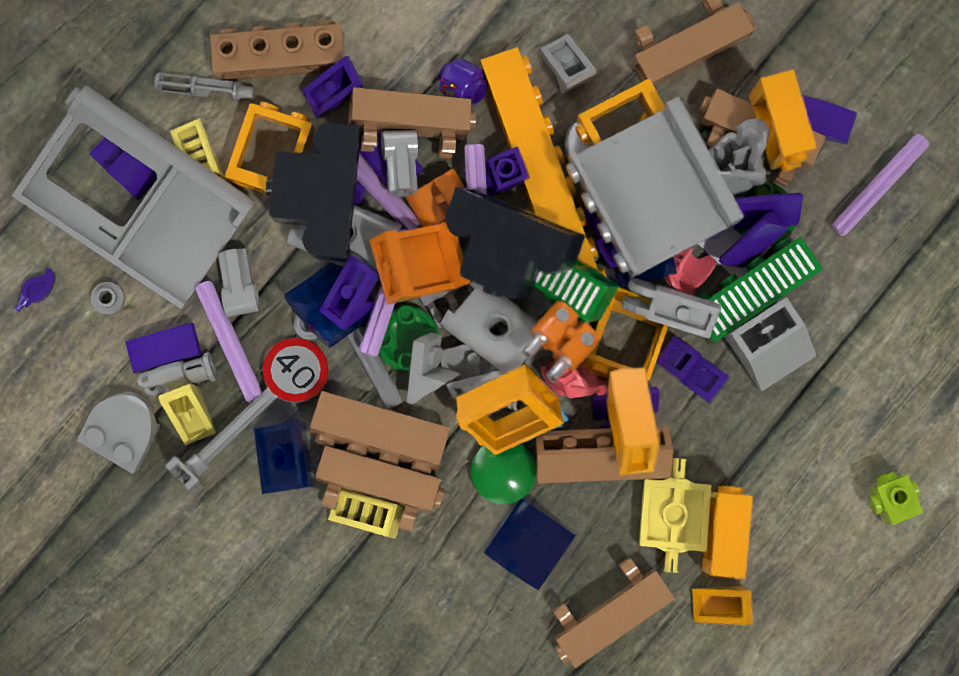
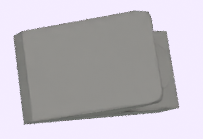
(568, 63)
(424, 371)

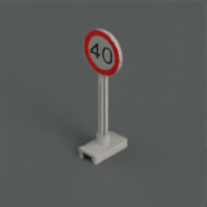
(292, 371)

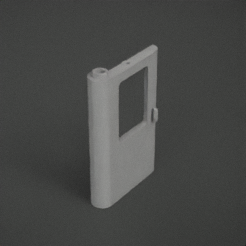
(176, 225)

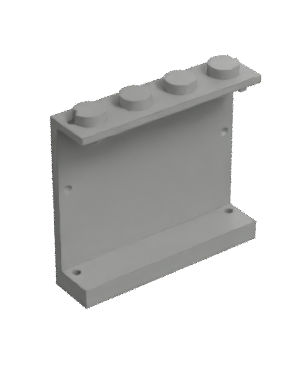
(654, 189)

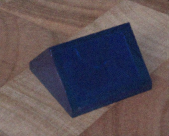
(283, 457)
(529, 544)

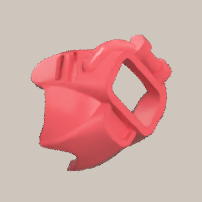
(690, 271)
(576, 383)

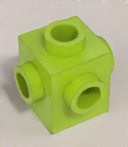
(896, 509)

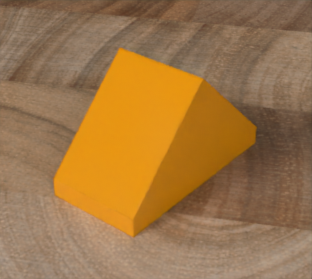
(722, 605)

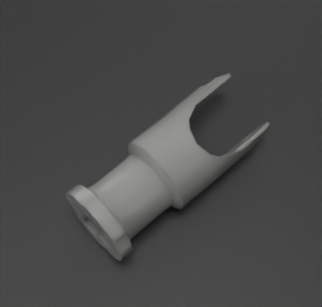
(178, 374)

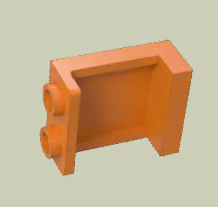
(418, 262)

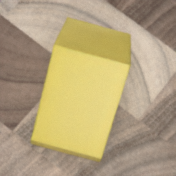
(188, 413)

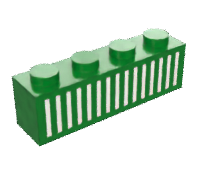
(762, 285)
(581, 289)

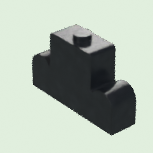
(319, 190)
(509, 243)

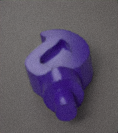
(36, 289)

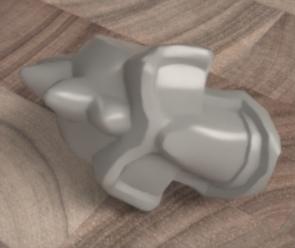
(740, 156)

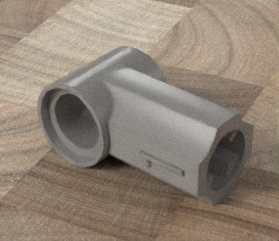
(400, 151)
(239, 291)

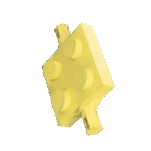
(675, 515)

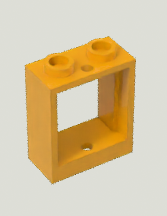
(643, 91)
(781, 106)
(268, 112)
(601, 366)
(539, 416)
(632, 421)
(728, 533)

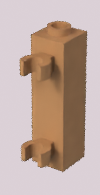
(693, 45)
(726, 112)
(427, 114)
(379, 481)
(613, 617)

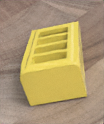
(191, 129)
(391, 523)

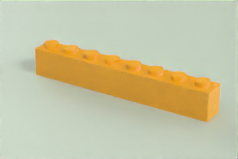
(526, 128)

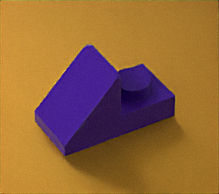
(332, 87)
(124, 168)
(350, 293)

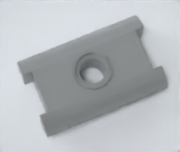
(365, 227)
(478, 317)

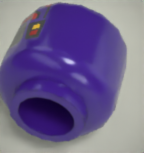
(463, 80)

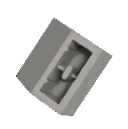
(772, 344)

